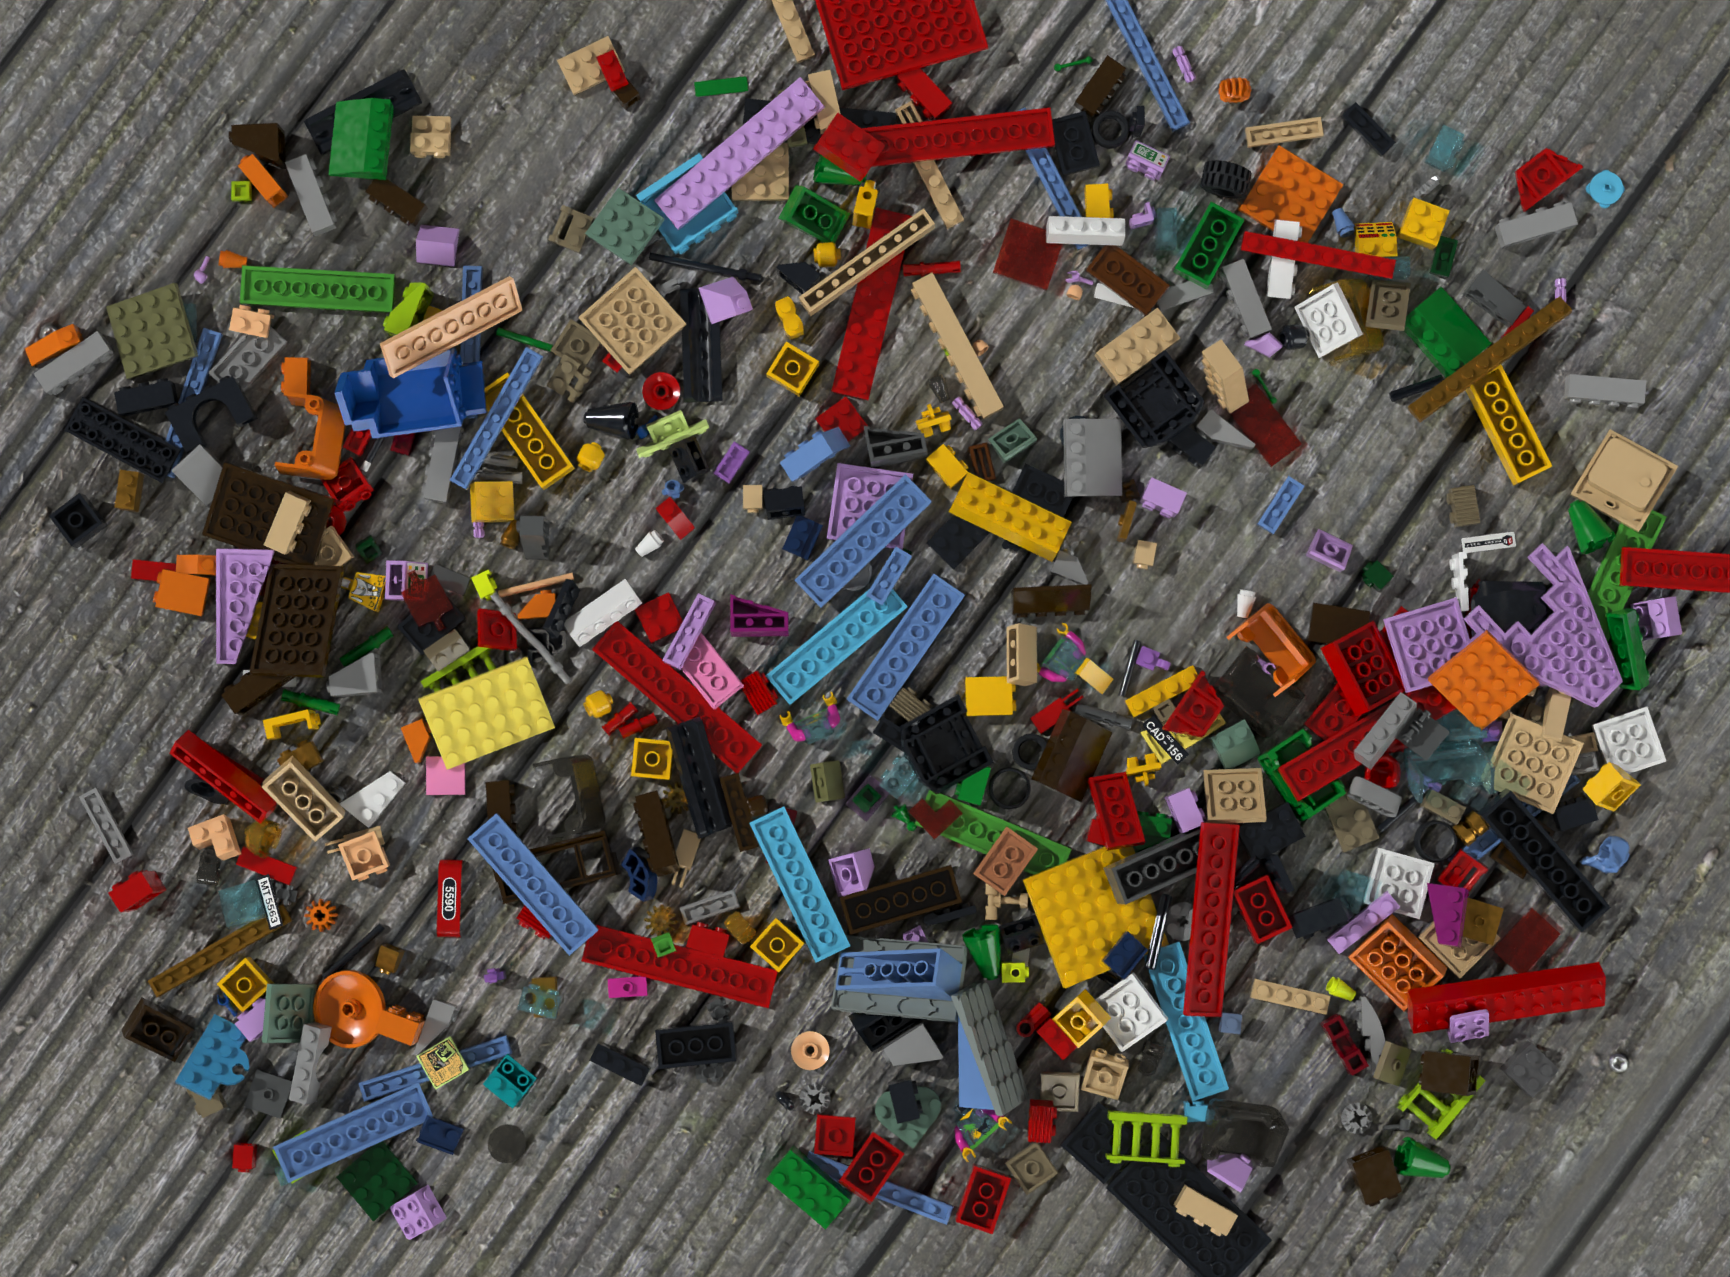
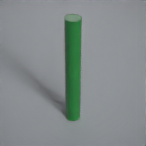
(524, 339)

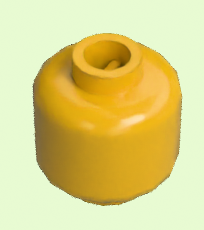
(826, 254)
(590, 457)
(598, 704)

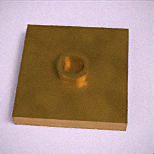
(1125, 521)
(1481, 921)

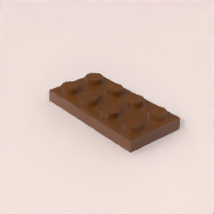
(1127, 278)

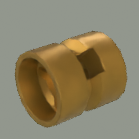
(1470, 828)

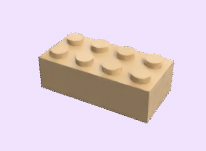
(1137, 346)
(1224, 376)
(303, 798)

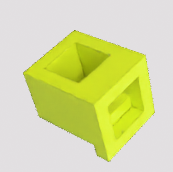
(484, 585)
(1008, 967)

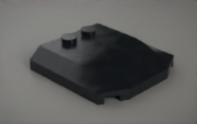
(1156, 402)
(1512, 602)
(943, 746)

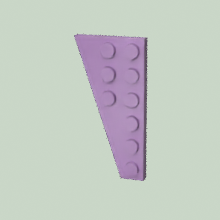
(238, 589)

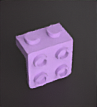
(1468, 1026)
(418, 1212)

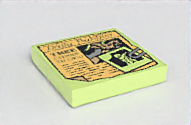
(443, 1062)

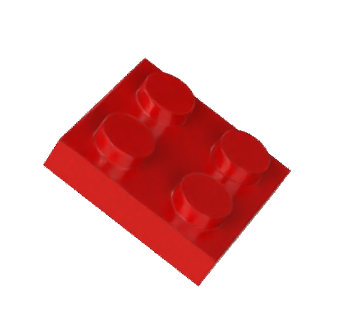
(842, 416)
(659, 617)
(495, 630)
(834, 1135)

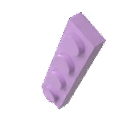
(689, 631)
(1363, 922)

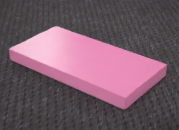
(710, 673)

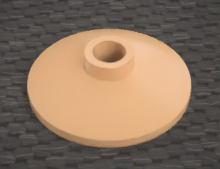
(802, 1057)

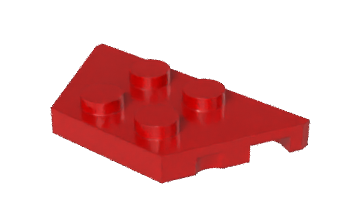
(1542, 176)
(1196, 709)

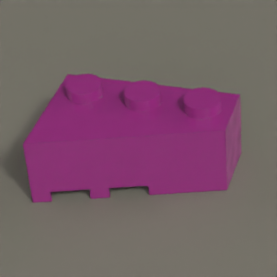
(756, 620)
(1448, 912)

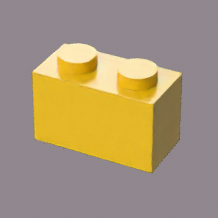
(1097, 201)
(947, 466)

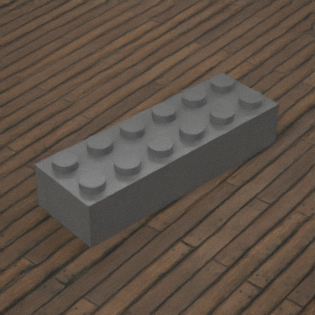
(1154, 867)

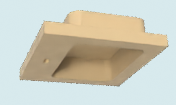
(1626, 478)

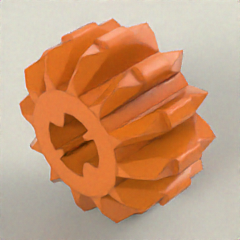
(1234, 90)
(325, 910)

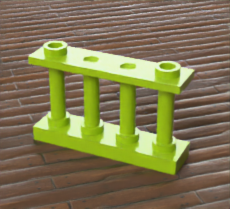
(464, 661)
(1447, 1112)
(1156, 1121)

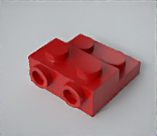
(348, 485)

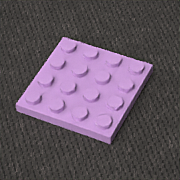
(855, 492)
(1426, 640)

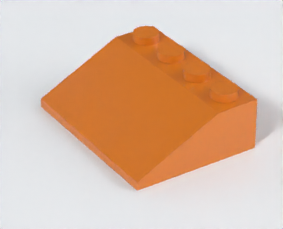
(1397, 961)

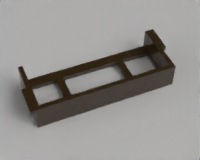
(611, 857)

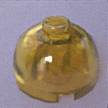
(262, 837)

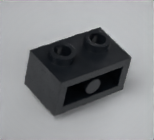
(689, 459)
(1021, 934)

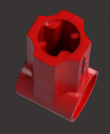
(1033, 1019)

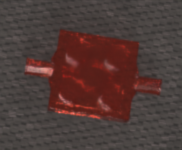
(426, 600)

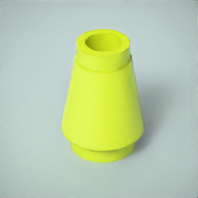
(1340, 989)

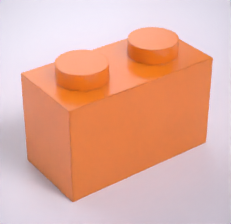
(296, 375)

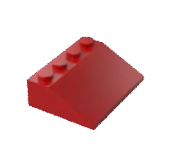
(1364, 668)

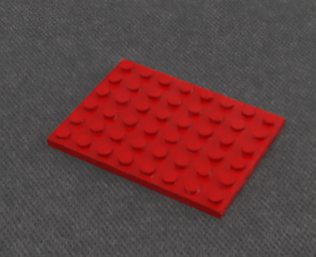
(896, 36)

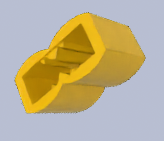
(791, 321)

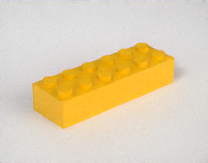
(1508, 426)
(531, 439)
(1010, 517)

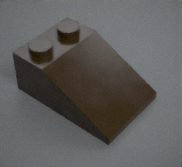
(157, 1030)

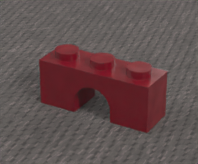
(1343, 1044)

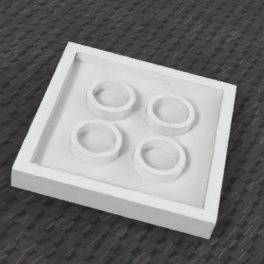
(1328, 320)
(1629, 741)
(1403, 878)
(1131, 1012)

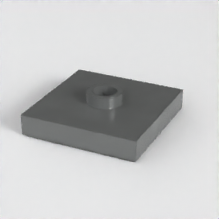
(268, 1093)

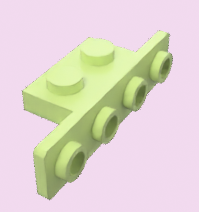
(669, 431)

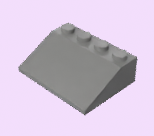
(1092, 457)

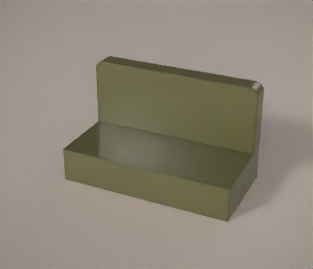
(827, 781)

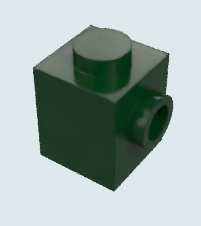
(1376, 575)

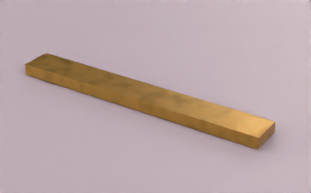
(214, 954)

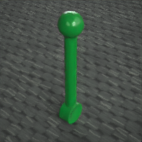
(1057, 67)
(1255, 373)

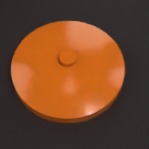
(351, 1006)

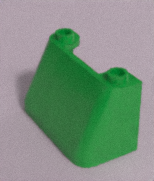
(1285, 752)

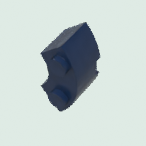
(642, 880)

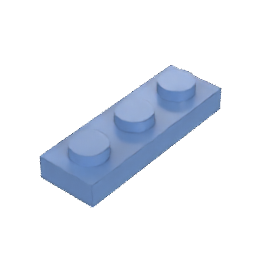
(1280, 505)
(889, 576)

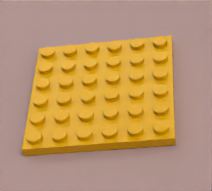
(1082, 914)

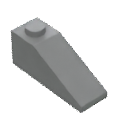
(1219, 430)
(438, 1019)

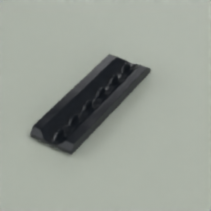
(394, 87)
(700, 350)
(122, 440)
(699, 777)

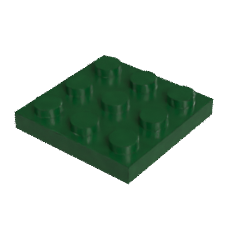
(377, 1180)

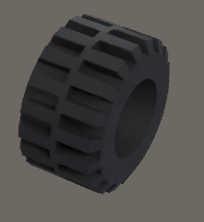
(1225, 179)

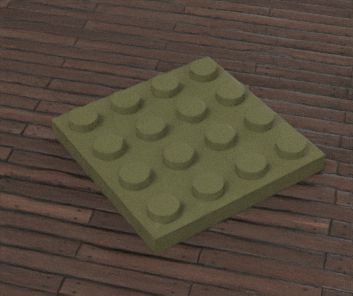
(152, 331)

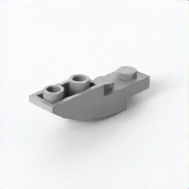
(1370, 1026)

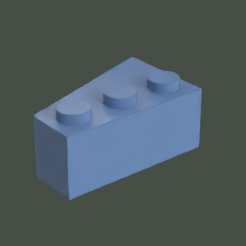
(813, 453)

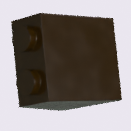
(262, 140)
(1449, 1072)
(1374, 1175)

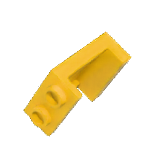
(989, 696)
(273, 725)

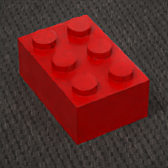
(849, 147)
(136, 891)
(1261, 909)
(871, 1168)
(983, 1198)

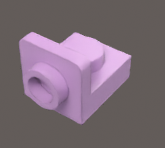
(1140, 220)

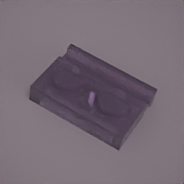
(874, 784)

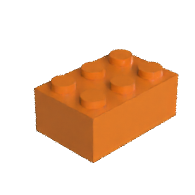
(400, 1025)

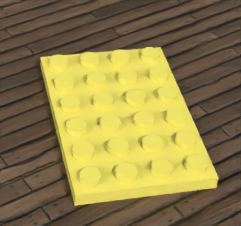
(486, 713)

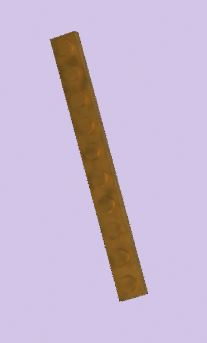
(1489, 359)

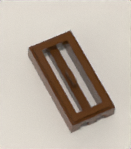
(978, 447)

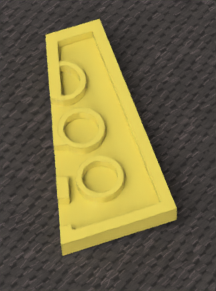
(1184, 740)

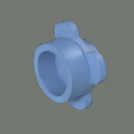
(672, 489)

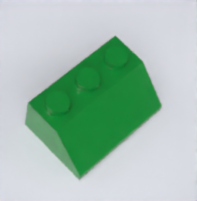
(973, 787)

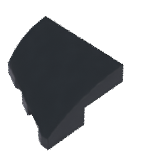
(553, 645)

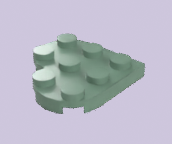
(912, 1130)

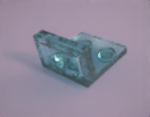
(1461, 727)

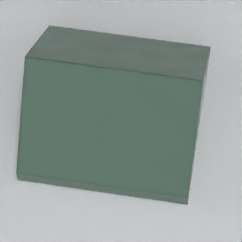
(1012, 440)

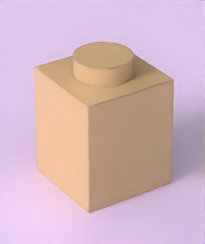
(752, 498)
(1144, 554)

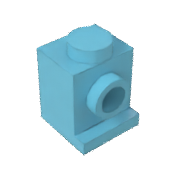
(1196, 1111)

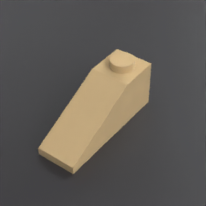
(1555, 714)

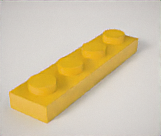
(1161, 691)

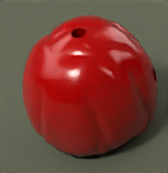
(1385, 772)

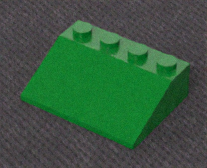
(361, 138)
(1445, 333)

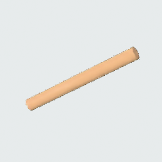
(535, 585)

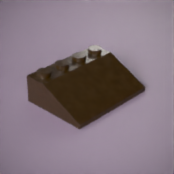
(1051, 600)
(1071, 755)

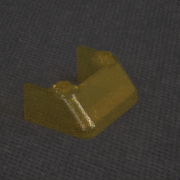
(1359, 295)

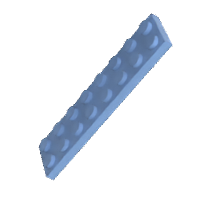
(863, 541)
(905, 647)
(533, 884)
(352, 1132)

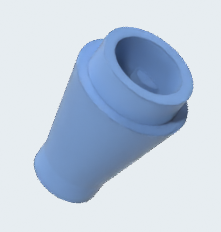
(1343, 224)

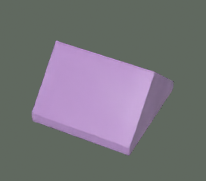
(437, 245)
(1329, 550)

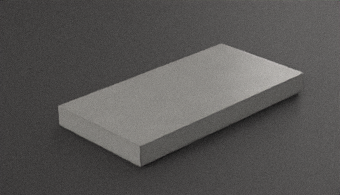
(249, 358)

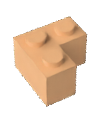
(218, 833)

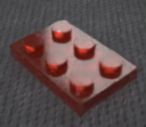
(1526, 941)

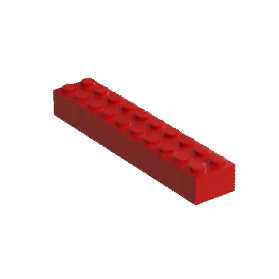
(1508, 996)

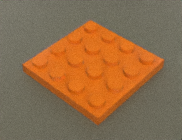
(1291, 192)
(1483, 680)

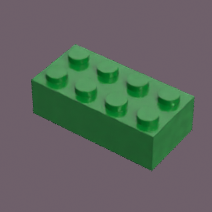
(1208, 245)
(809, 1187)

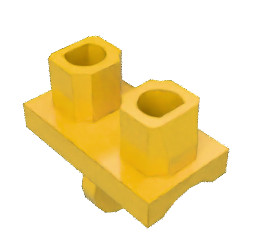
(942, 419)
(1151, 765)

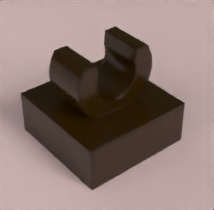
(1129, 491)

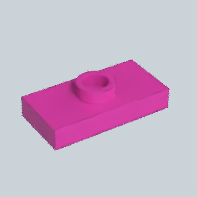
(627, 987)

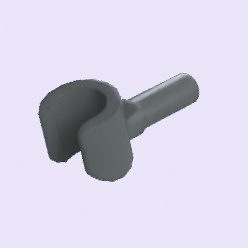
(1404, 1125)

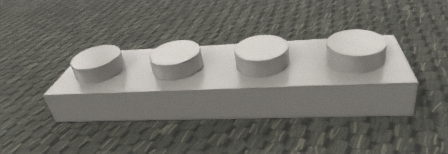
(106, 825)

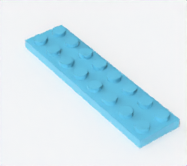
(833, 645)
(799, 884)
(1188, 1033)

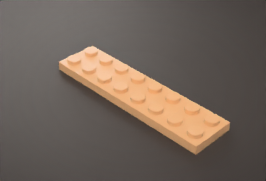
(451, 327)

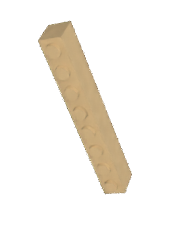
(867, 262)
(957, 345)

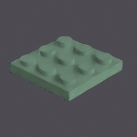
(624, 226)
(287, 1011)

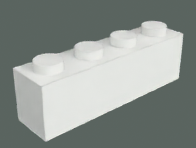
(1085, 230)
(1280, 269)
(602, 613)

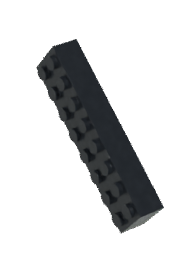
(1543, 860)

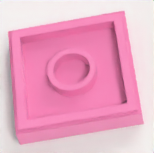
(443, 781)

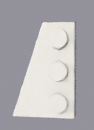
(1460, 574)
(374, 798)

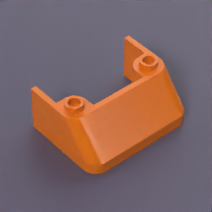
(328, 440)
(1278, 644)

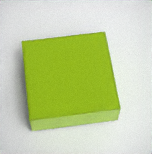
(241, 190)

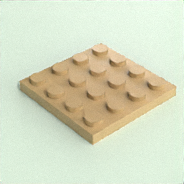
(632, 320)
(1533, 765)

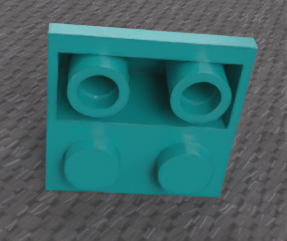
(510, 1081)

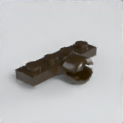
(743, 810)

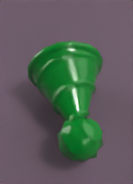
(901, 814)

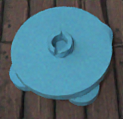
(1605, 188)

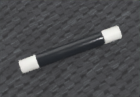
(372, 453)

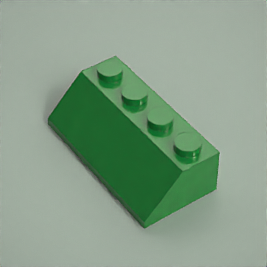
(1628, 648)

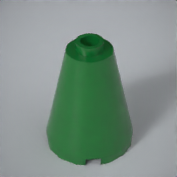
(828, 173)
(1589, 527)
(985, 949)
(1419, 1160)

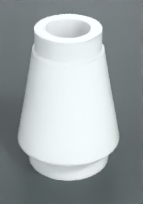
(649, 543)
(1245, 602)

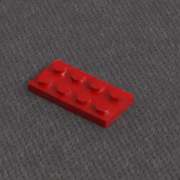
(1116, 811)

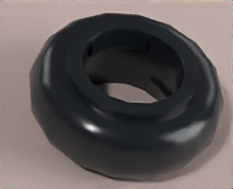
(784, 1100)

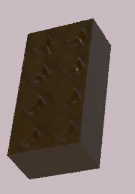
(657, 834)

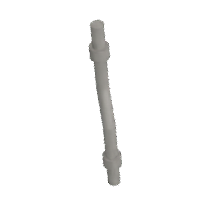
(556, 666)

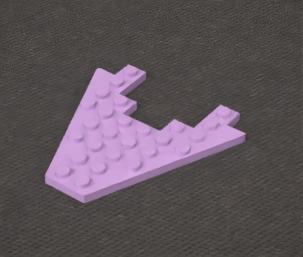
(1570, 644)

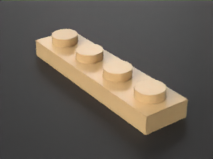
(793, 30)
(1284, 132)
(939, 193)
(1290, 996)

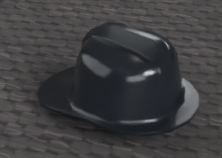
(201, 788)

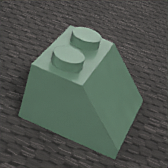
(1235, 745)

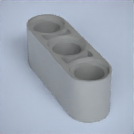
(1374, 797)

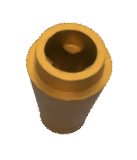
(510, 536)

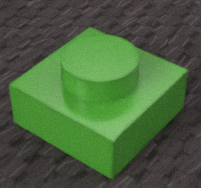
(663, 944)

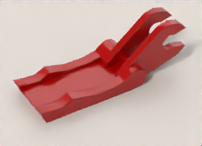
(1049, 715)

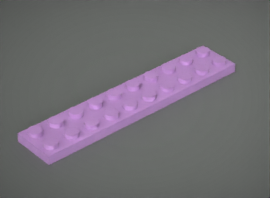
(739, 153)

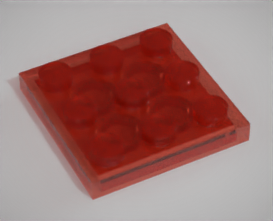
(1027, 255)

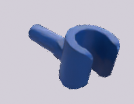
(642, 430)
(225, 1002)

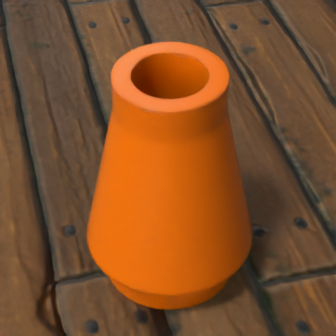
(231, 260)

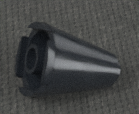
(614, 419)

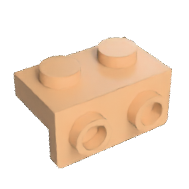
(251, 322)

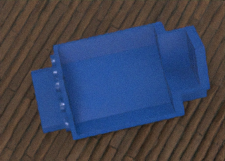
(420, 400)

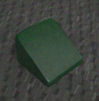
(368, 549)
(866, 798)

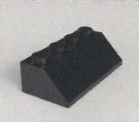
(880, 1029)

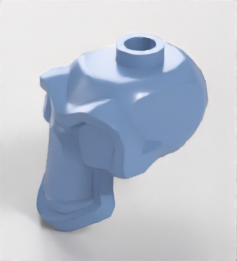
(1611, 855)

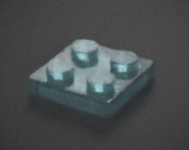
(241, 904)

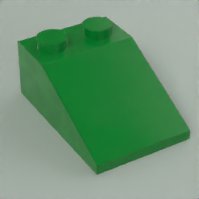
(813, 215)

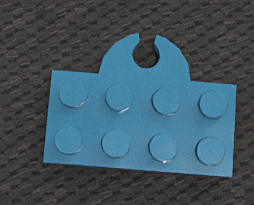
(214, 1059)

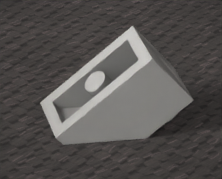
(1069, 567)

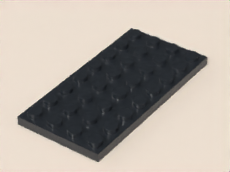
(1150, 1195)

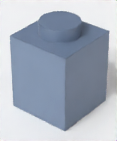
(1230, 1023)

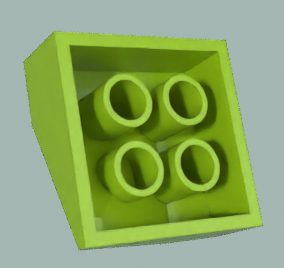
(411, 310)

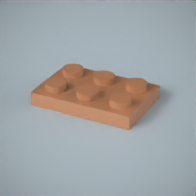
(1005, 861)

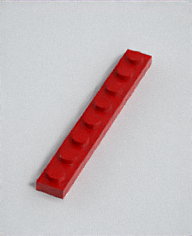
(1318, 255)

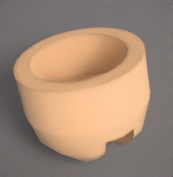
(1075, 292)
(980, 347)

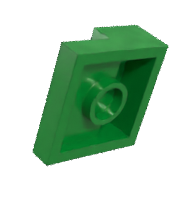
(1154, 829)

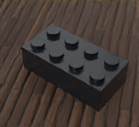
(696, 1044)

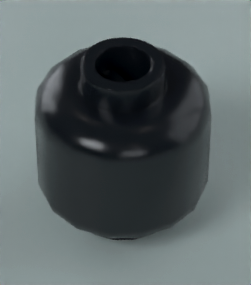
(1294, 336)

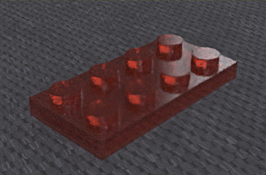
(1265, 427)

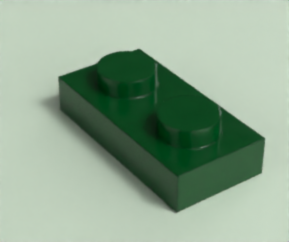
(1443, 257)

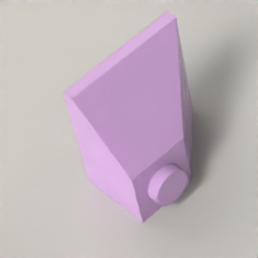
(725, 300)
(852, 871)
(1231, 1169)

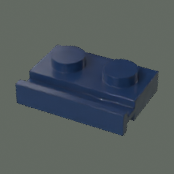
(802, 537)
(1124, 955)
(440, 1134)

